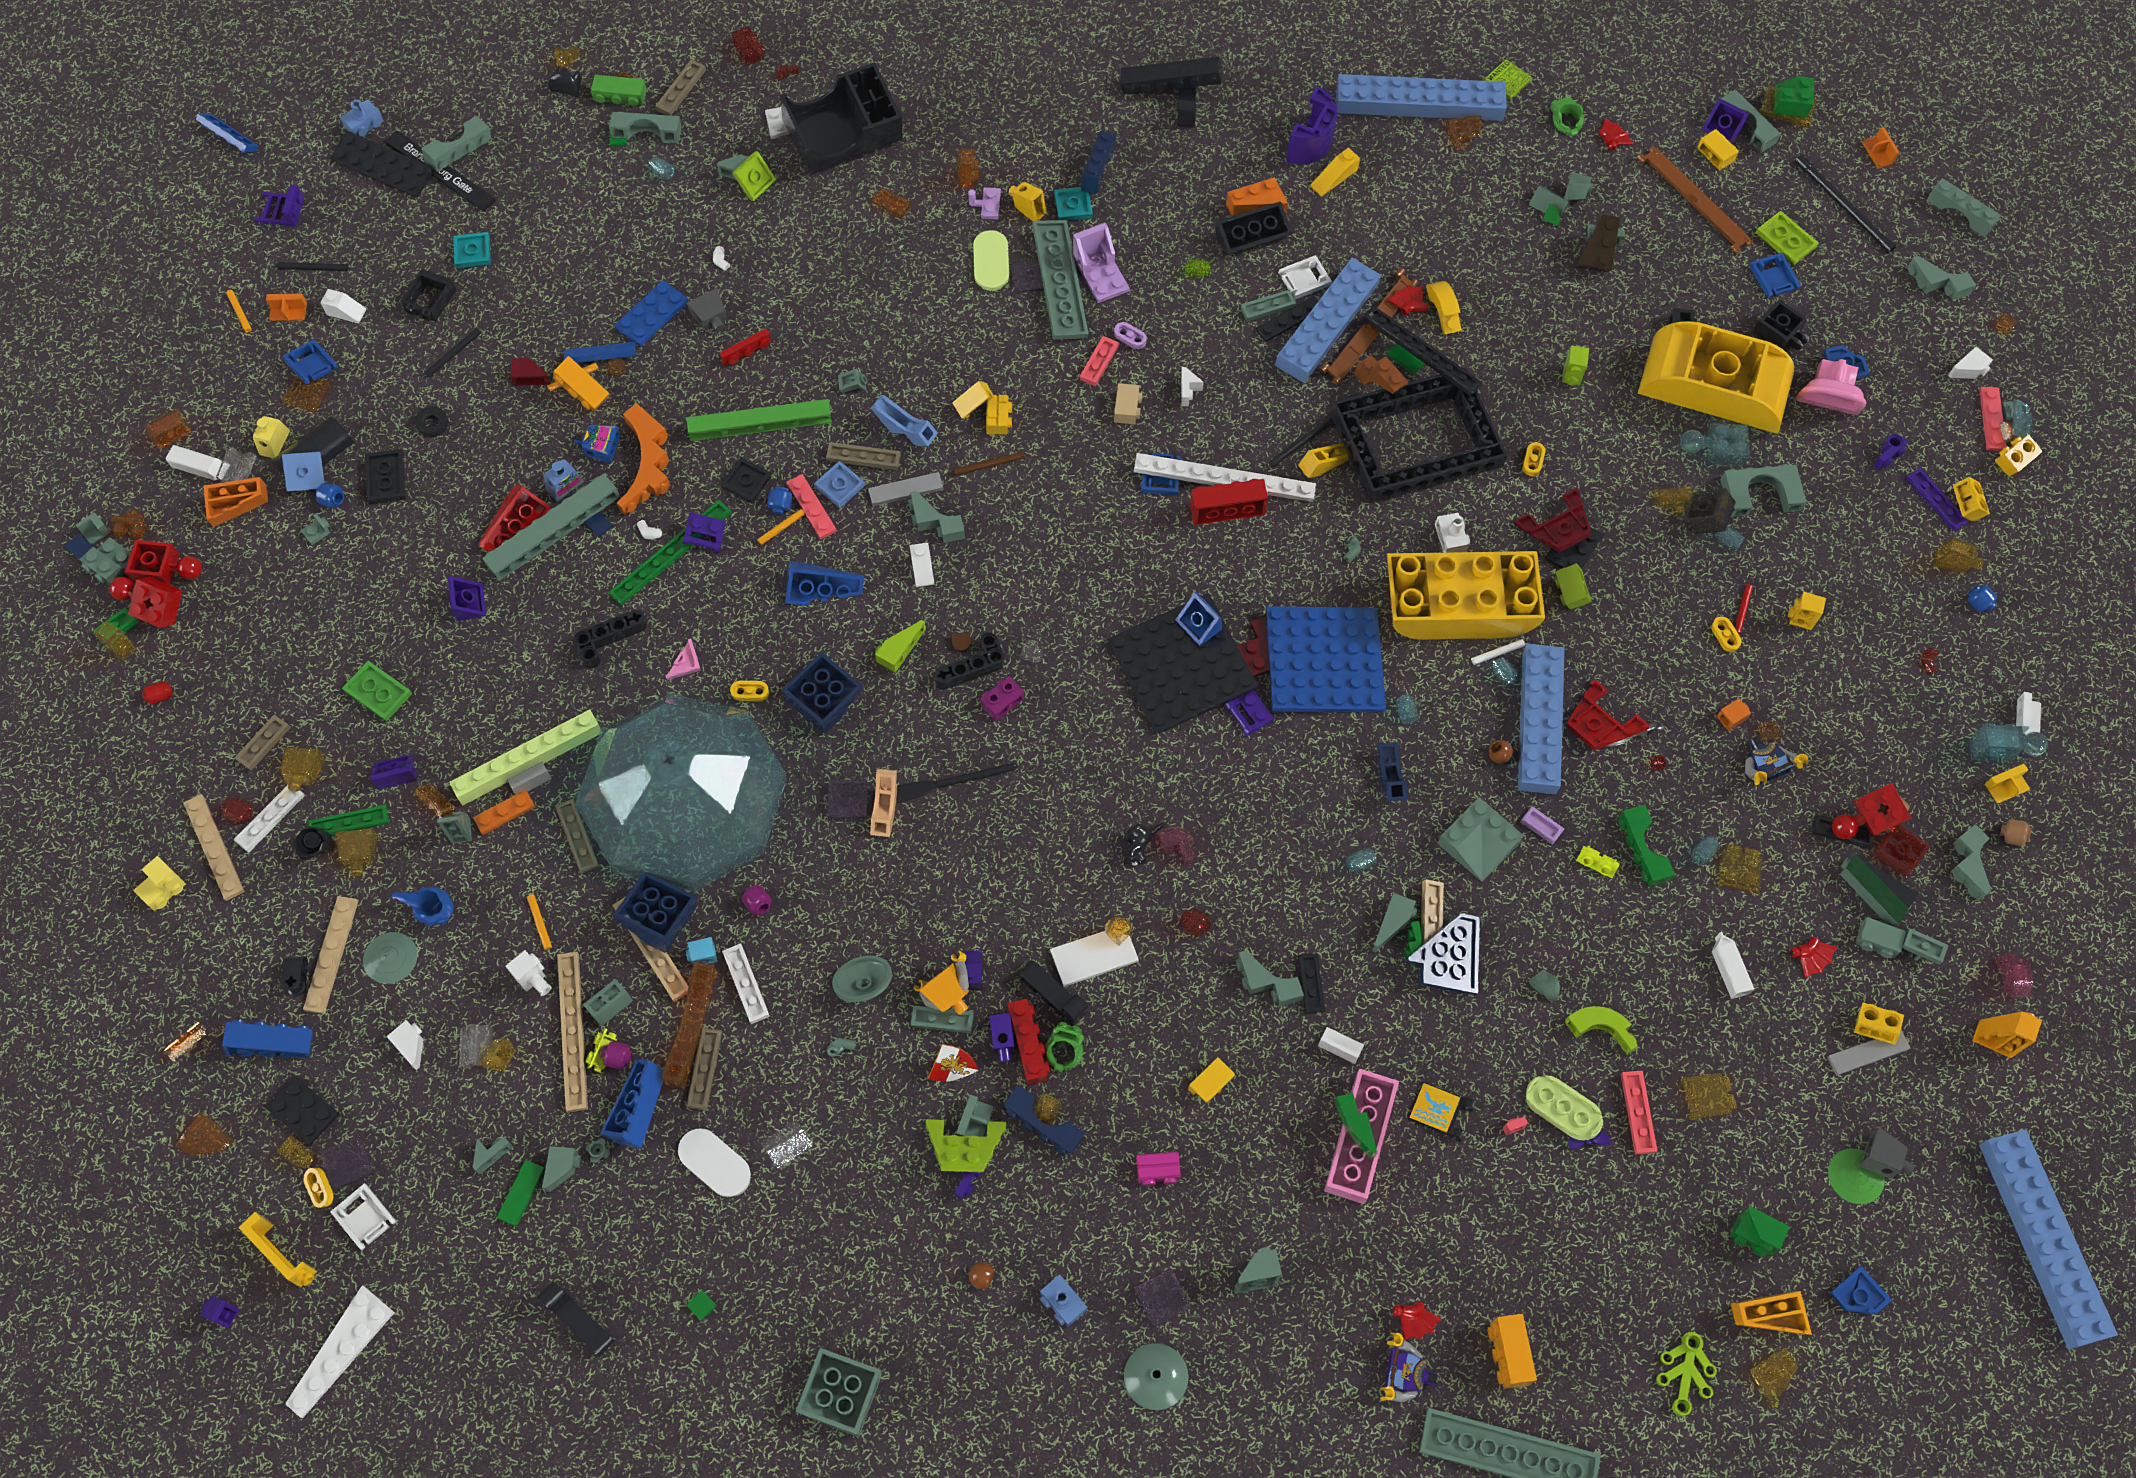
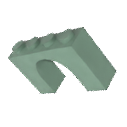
(1782, 478)

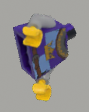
(1405, 1372)

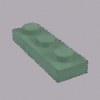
(1268, 305)
(937, 1020)

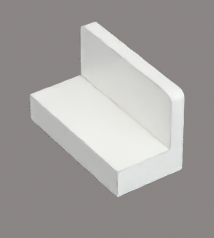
(2028, 713)
(1340, 1045)

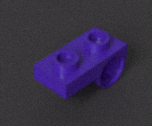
(1892, 447)
(965, 1187)

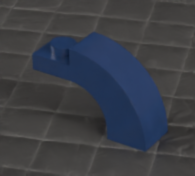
(1390, 773)

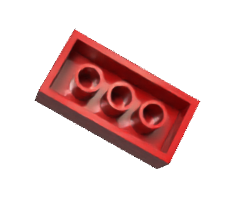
(1228, 501)

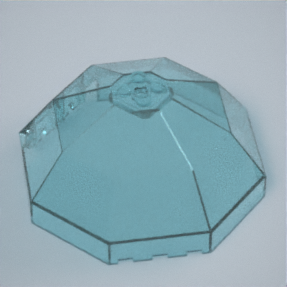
(684, 817)

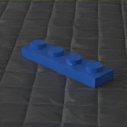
(223, 130)

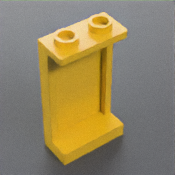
(255, 1228)

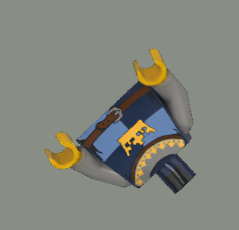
(1770, 761)

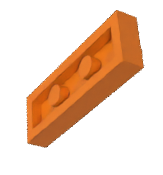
(504, 812)

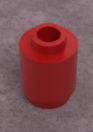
(157, 692)

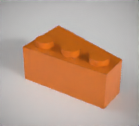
(1255, 196)
(233, 498)

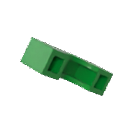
(1654, 868)

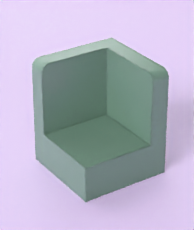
(92, 528)

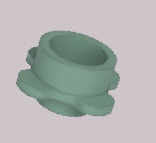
(595, 1156)

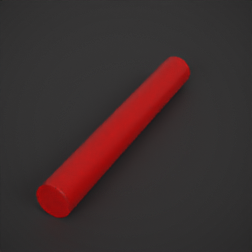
(1743, 608)

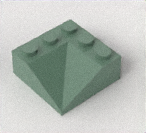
(1480, 839)
(839, 1392)

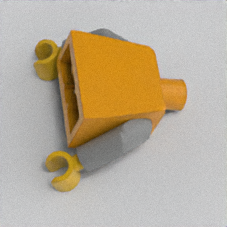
(947, 987)

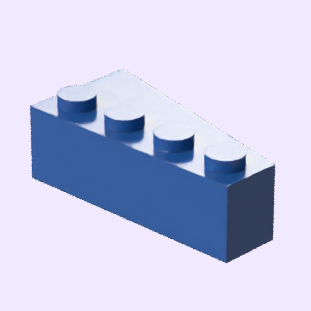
(267, 1040)
(634, 1105)

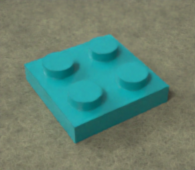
(1073, 204)
(472, 250)

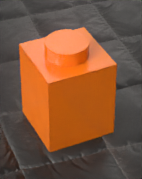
(1734, 714)

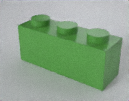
(618, 90)

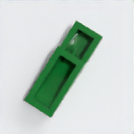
(1356, 1124)

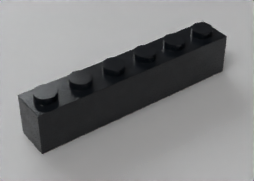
(1171, 75)

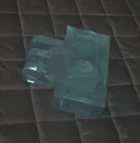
(2022, 420)

